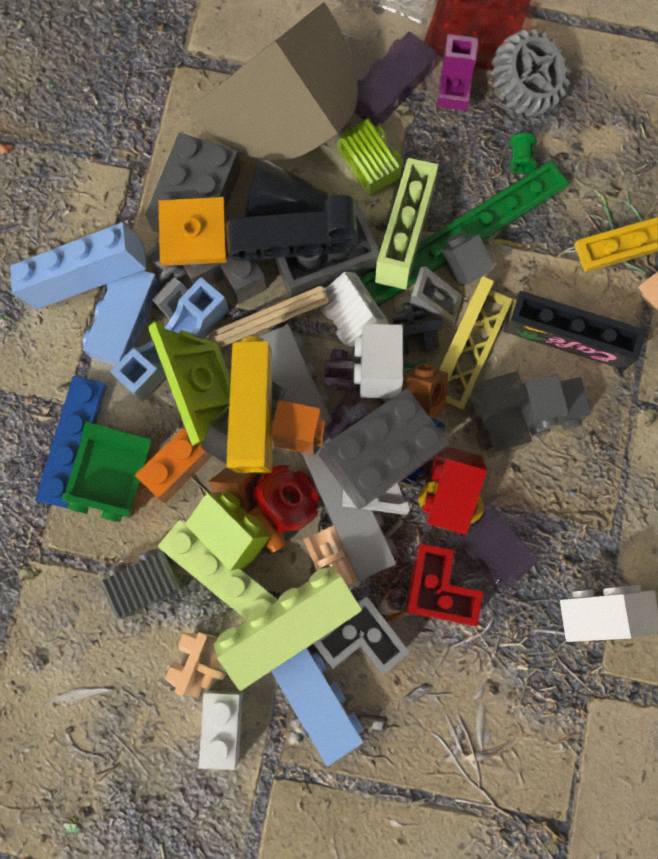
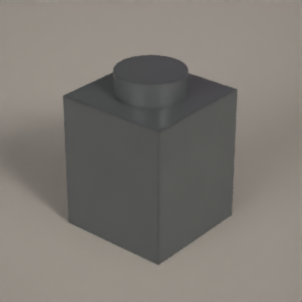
(466, 257)

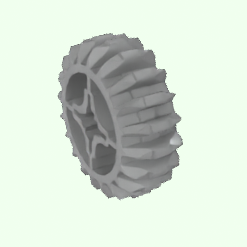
(520, 56)

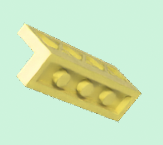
(463, 334)

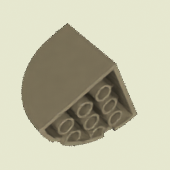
(287, 95)

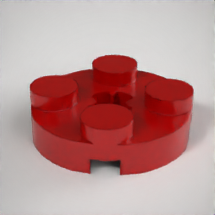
(273, 505)

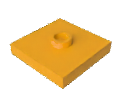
(192, 231)

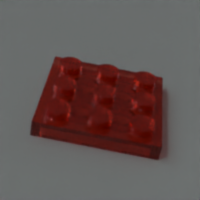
(482, 19)

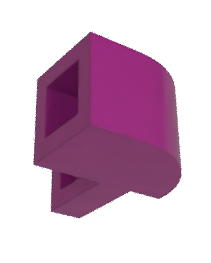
(457, 72)

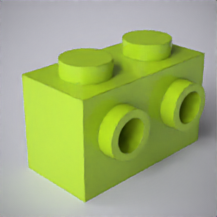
(228, 529)

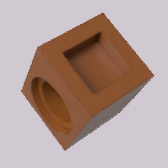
(427, 387)

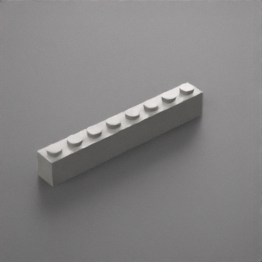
(357, 529)

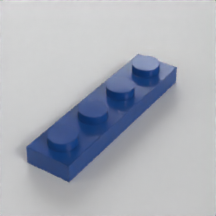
(81, 405)

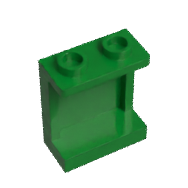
(106, 472)

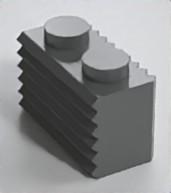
(141, 584)

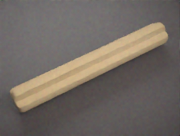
(269, 316)

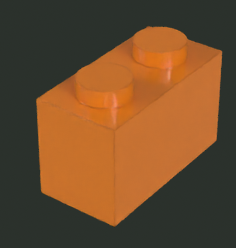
(298, 427)
(172, 466)

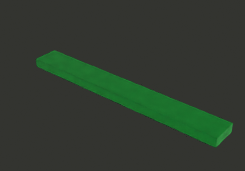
(483, 220)

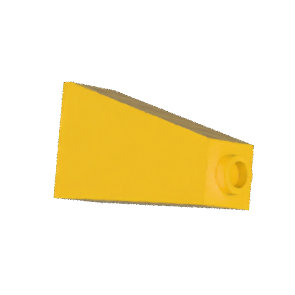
(250, 407)

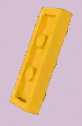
(618, 245)

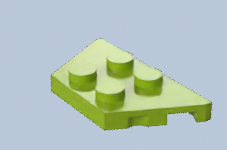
(195, 377)

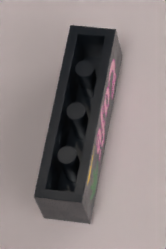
(574, 330)

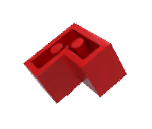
(456, 491)
(430, 589)

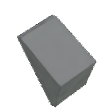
(435, 297)

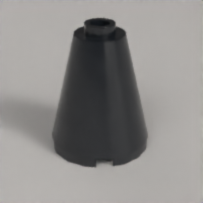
(281, 192)

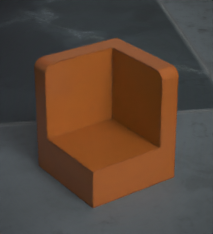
(238, 484)

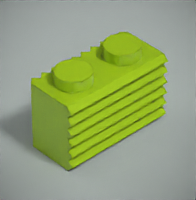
(369, 156)

